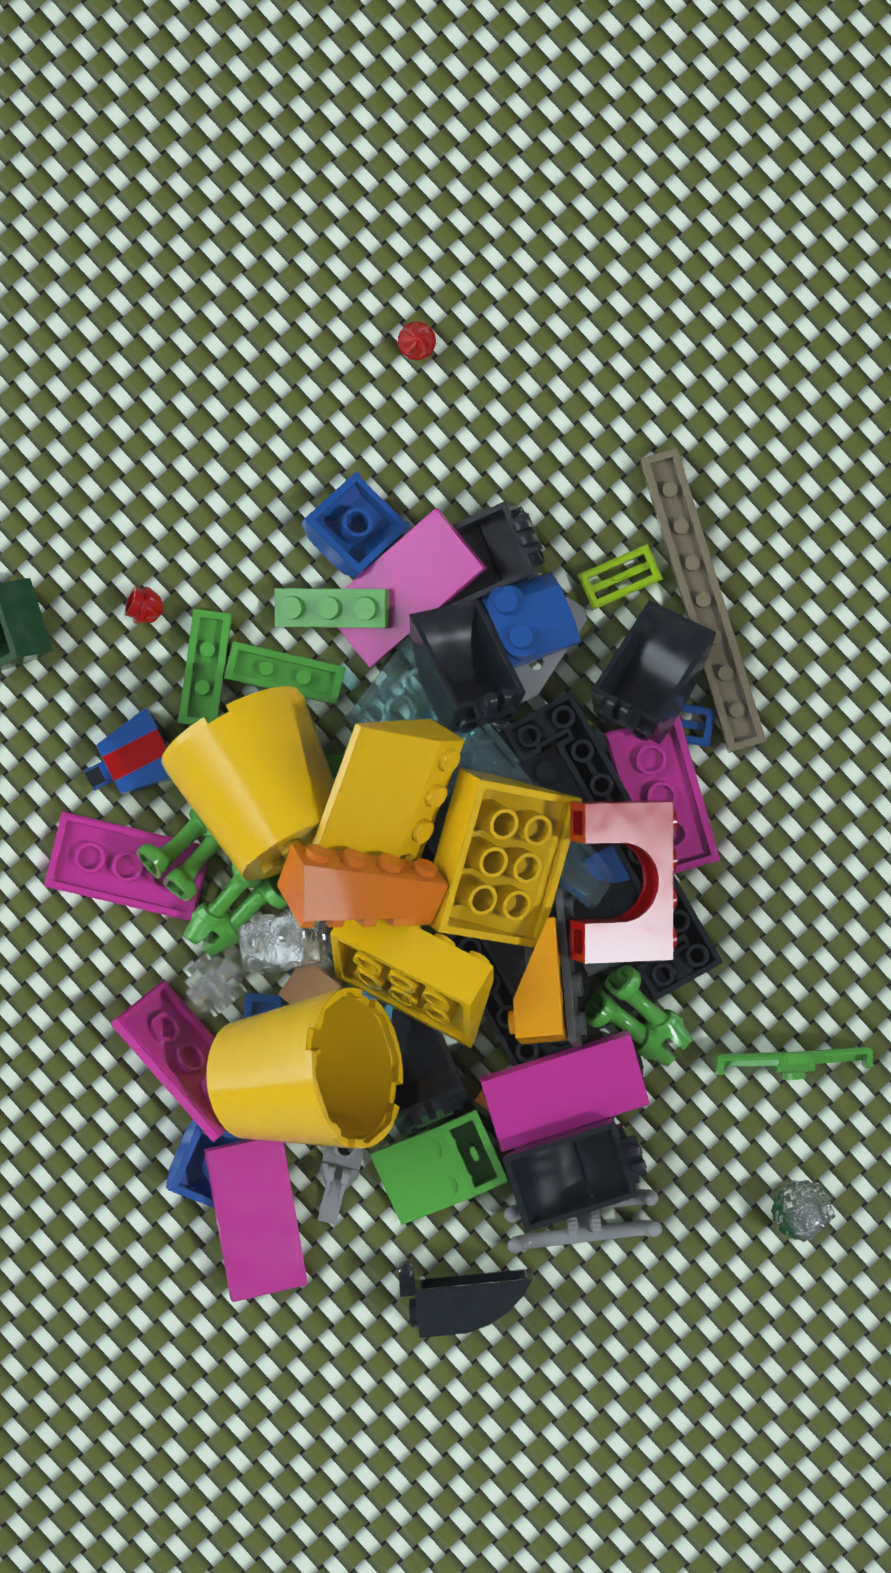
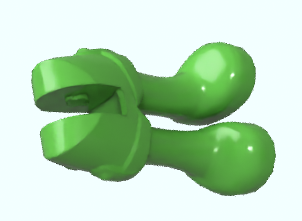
(181, 879)
(223, 926)
(649, 1037)

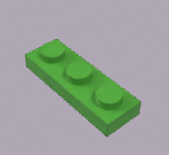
(332, 607)
(205, 666)
(273, 669)

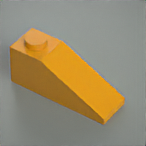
(539, 1000)

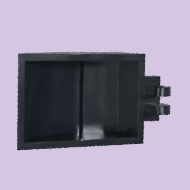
(505, 544)
(464, 667)
(652, 673)
(430, 1077)
(574, 1173)
(462, 1301)

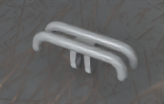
(587, 1227)

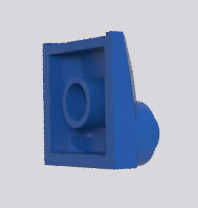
(353, 526)
(531, 619)
(189, 1170)

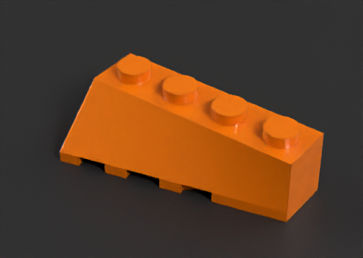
(359, 887)

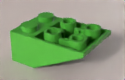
(439, 1166)

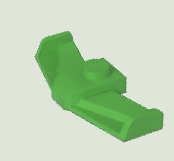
(793, 1064)

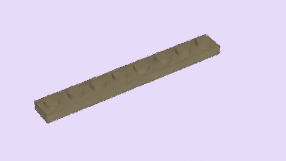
(702, 598)

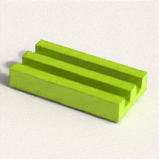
(591, 590)

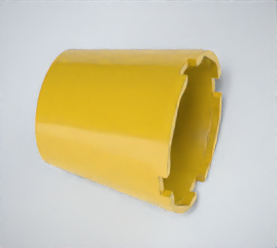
(255, 778)
(308, 1072)

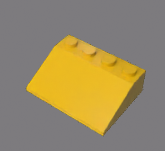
(390, 788)
(501, 857)
(415, 974)

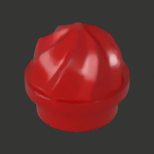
(416, 341)
(143, 605)

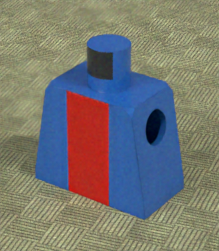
(131, 756)

